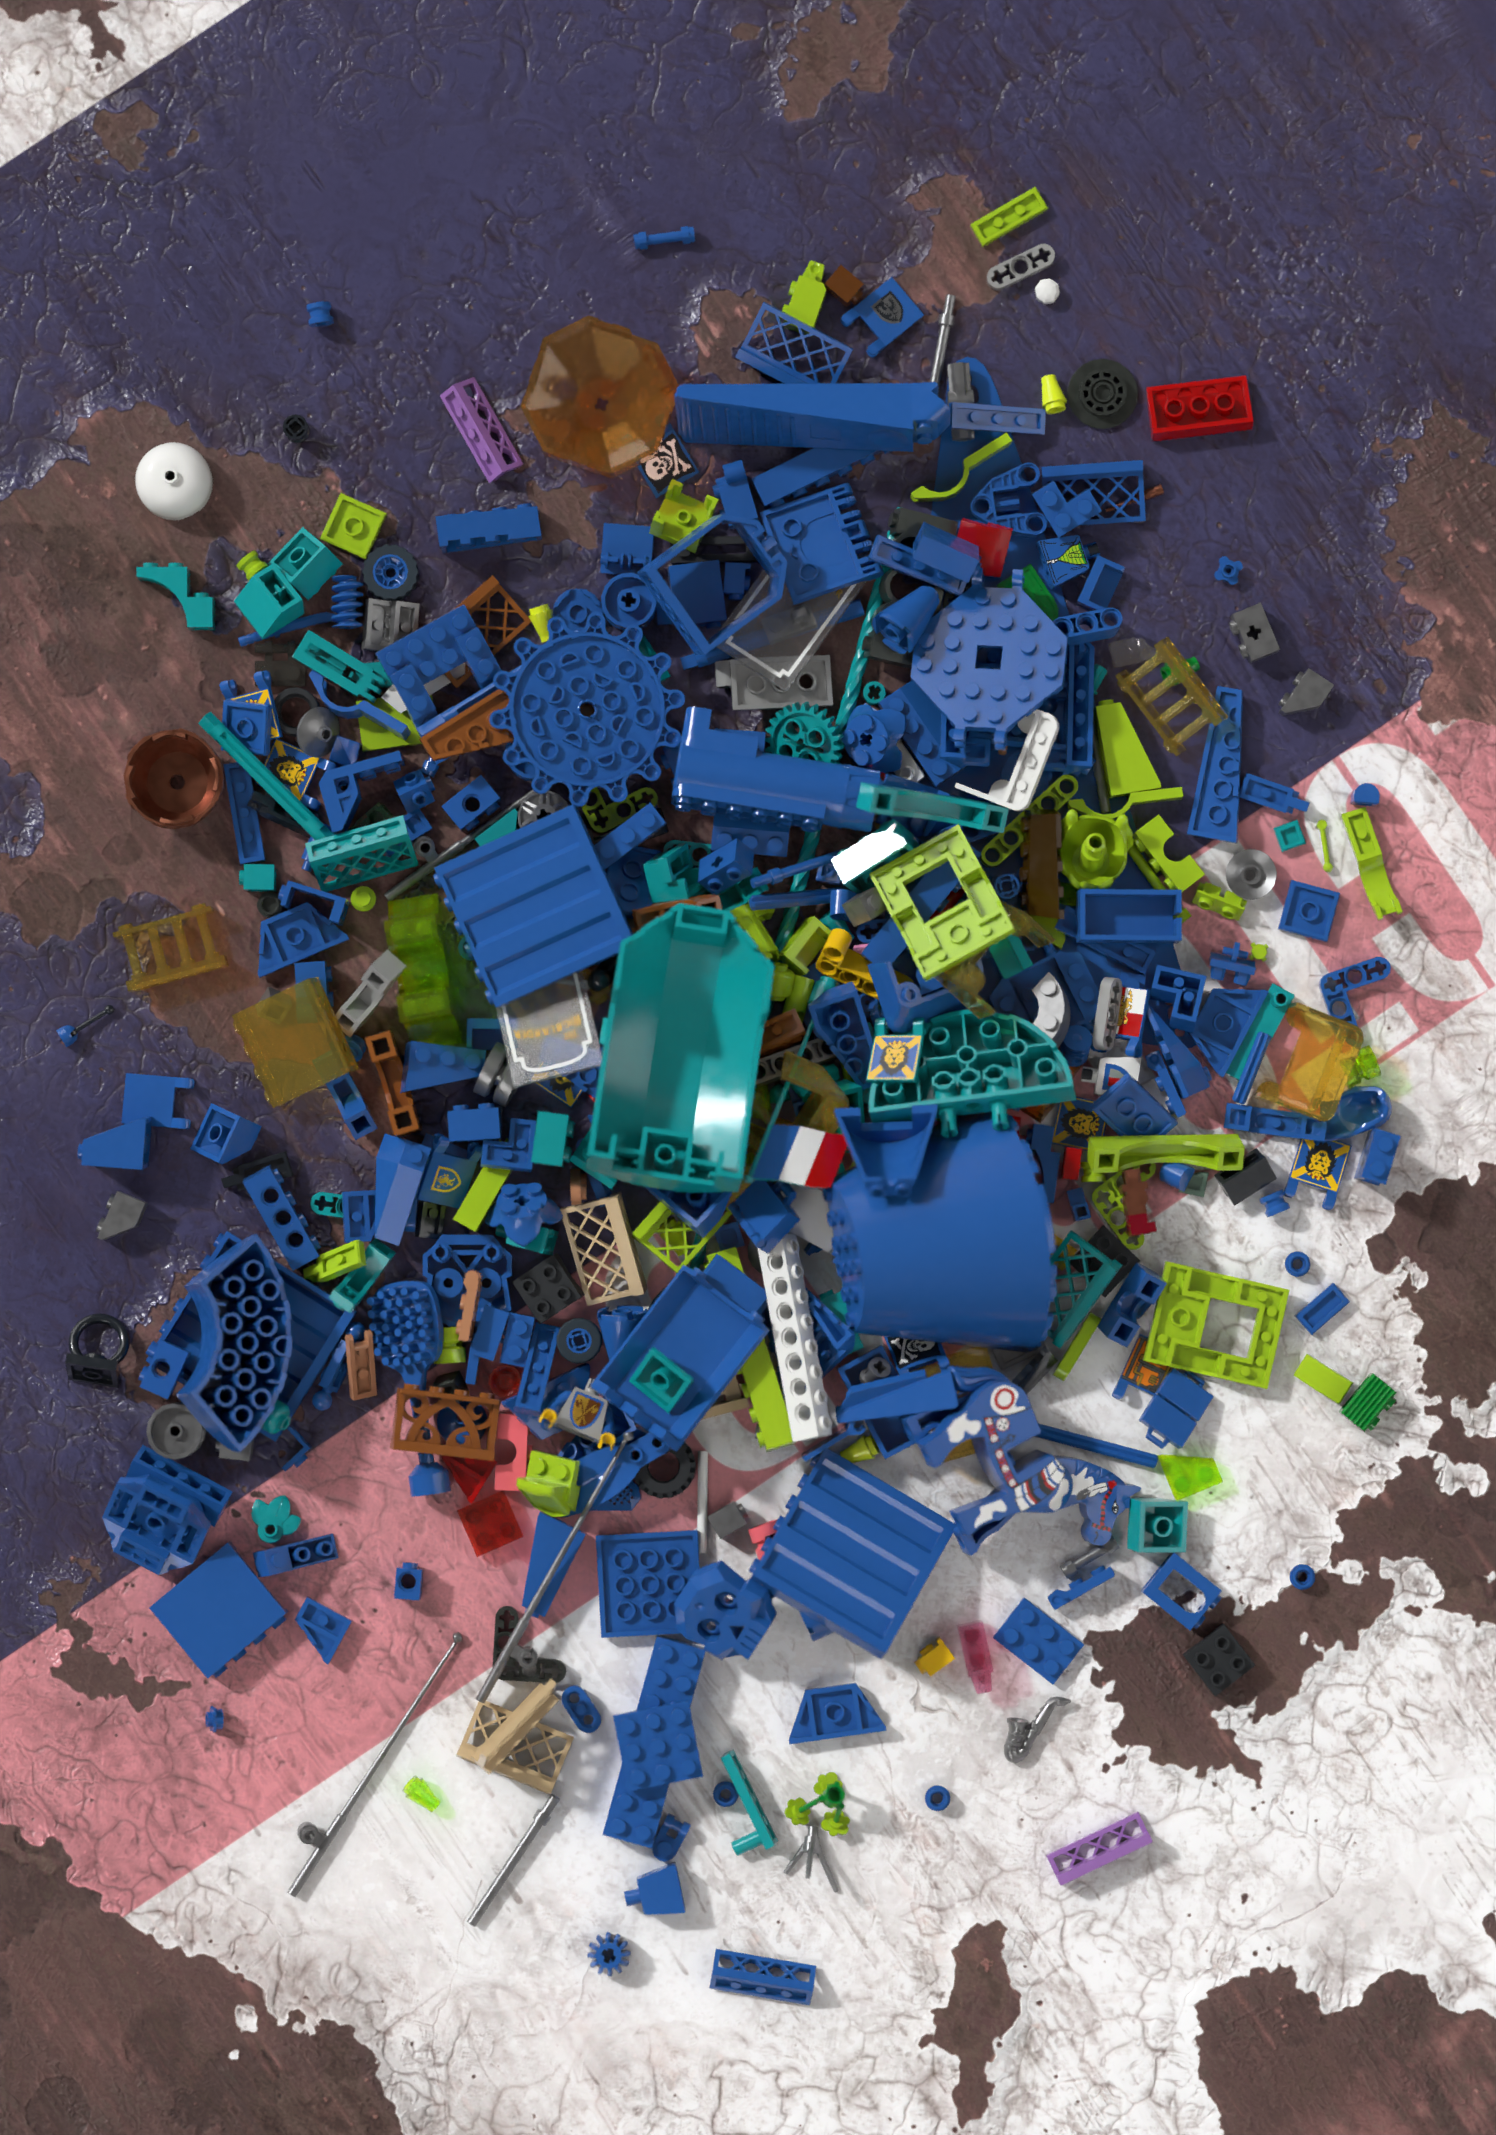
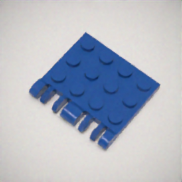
(819, 544)

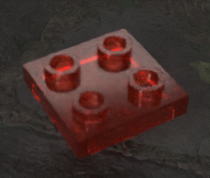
(490, 1523)

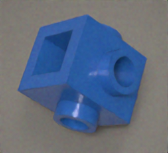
(415, 790)

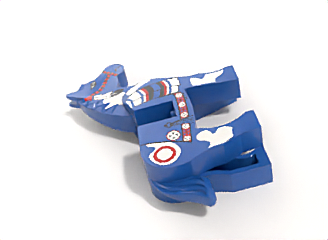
(997, 1419)

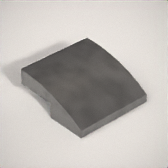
(387, 622)

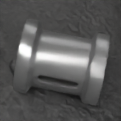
(876, 1370)

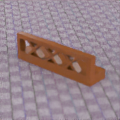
(781, 1033)

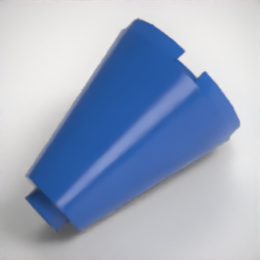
(906, 619)
(618, 1325)

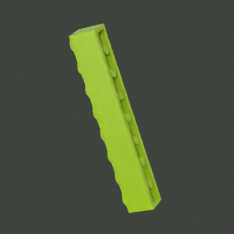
(762, 1385)

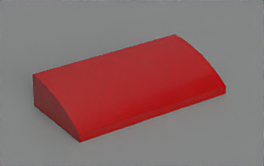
(1199, 408)

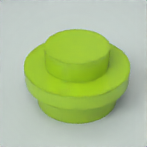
(363, 898)

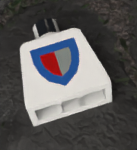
(1110, 1071)

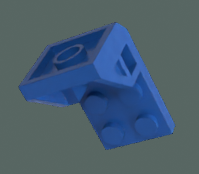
(343, 804)

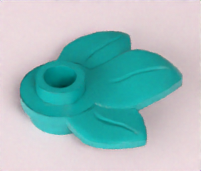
(275, 1515)

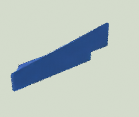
(898, 1396)

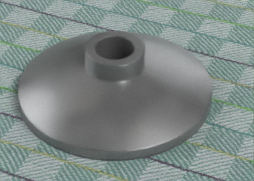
(311, 729)
(1262, 867)

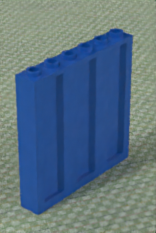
(534, 906)
(314, 1330)
(852, 1552)

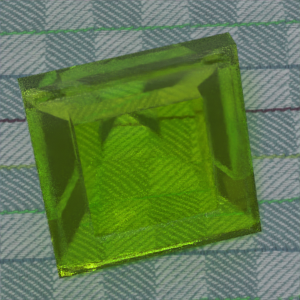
(1069, 895)

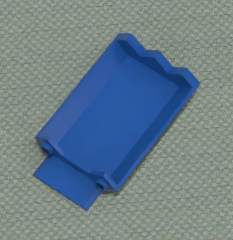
(706, 1328)

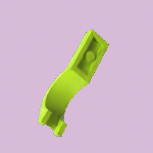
(924, 495)
(1133, 799)
(1370, 863)

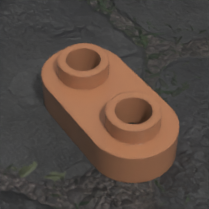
(578, 1186)

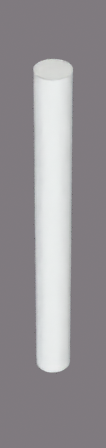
(702, 1500)

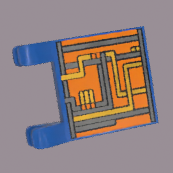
(1140, 1373)

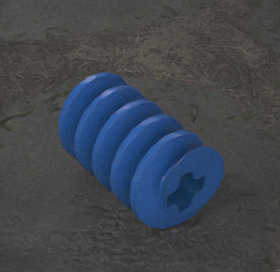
(346, 601)

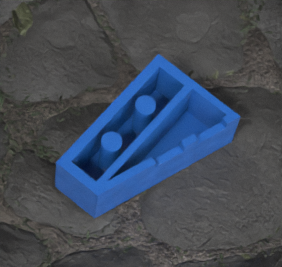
(437, 1064)

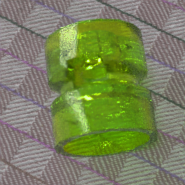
(1364, 1066)

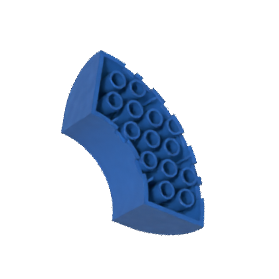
(242, 1343)

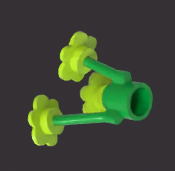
(831, 1796)

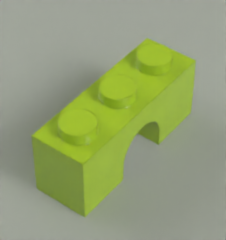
(1177, 874)

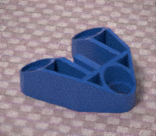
(1008, 483)

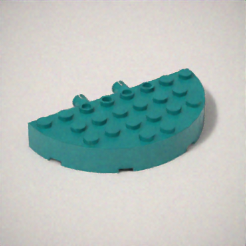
(977, 1068)

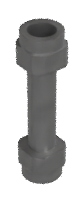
(1070, 1567)

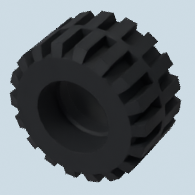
(672, 1487)

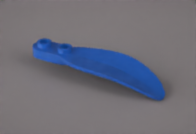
(623, 1472)

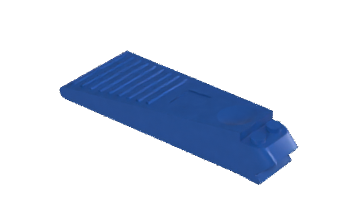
(812, 415)

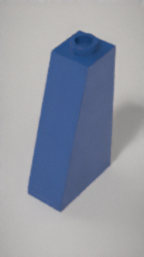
(547, 1543)

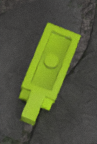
(337, 1262)

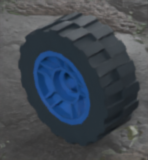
(383, 560)

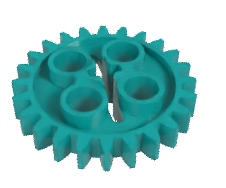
(809, 722)

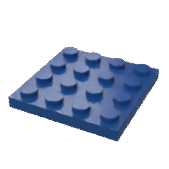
(642, 1580)

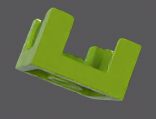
(681, 515)

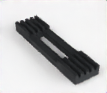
(687, 557)

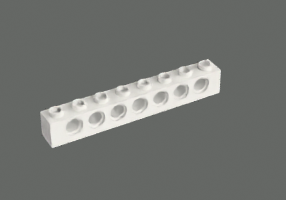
(790, 1351)

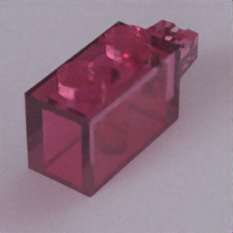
(976, 1655)

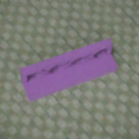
(477, 430)
(1104, 1857)

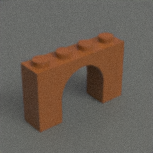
(389, 1065)

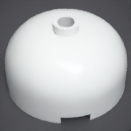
(183, 494)

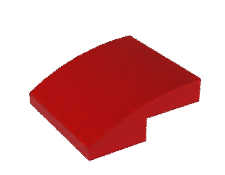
(992, 543)

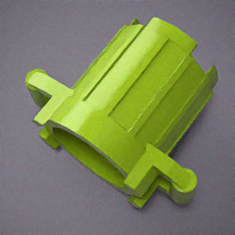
(752, 922)

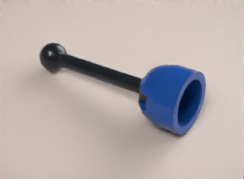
(70, 1034)

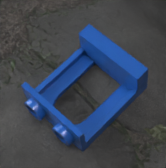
(1209, 1590)

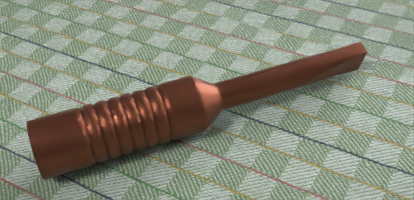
(1148, 494)

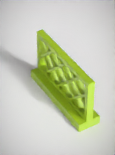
(655, 1220)

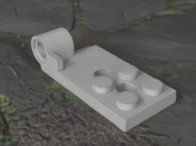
(756, 693)

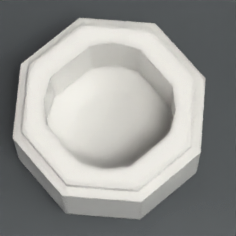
(1047, 291)

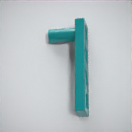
(1266, 1021)
(764, 1833)

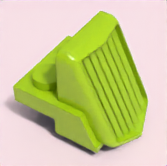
(551, 1483)

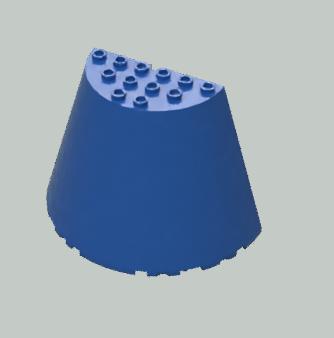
(958, 1253)

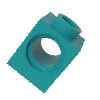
(258, 877)

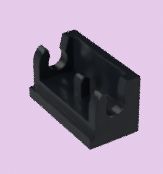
(1245, 1182)

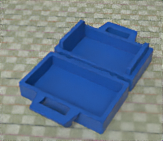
(1175, 1408)

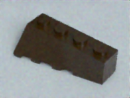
(1041, 863)

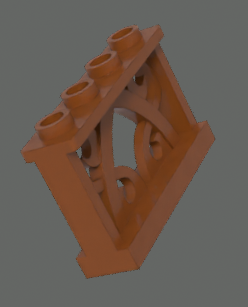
(470, 1448)

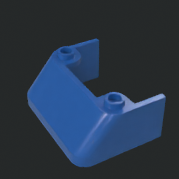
(904, 1001)

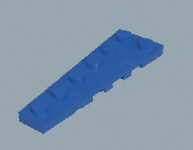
(1218, 786)

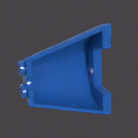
(888, 1152)

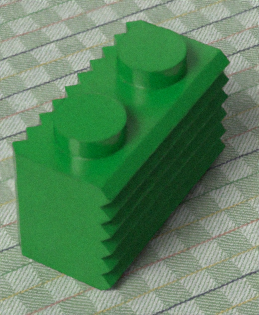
(1368, 1402)

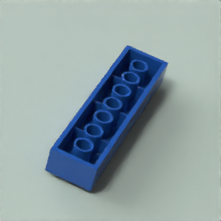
(669, 1680)

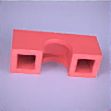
(513, 1430)

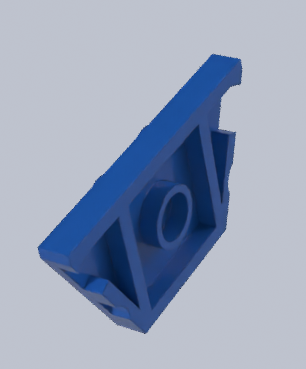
(295, 937)
(1225, 1023)
(566, 1381)
(834, 1714)

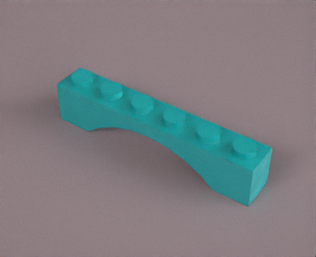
(932, 806)

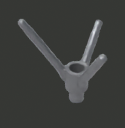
(812, 1846)

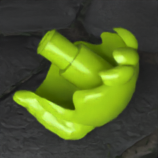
(1094, 849)

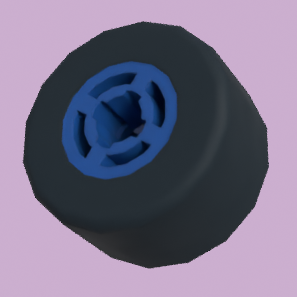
(579, 1340)

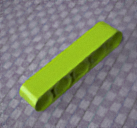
(998, 843)

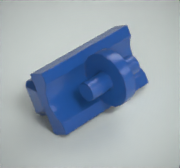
(1242, 967)

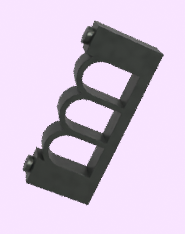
(903, 525)

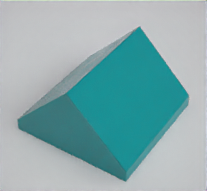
(661, 1380)

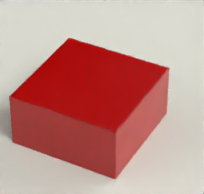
(1071, 1163)

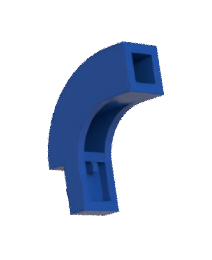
(352, 1106)

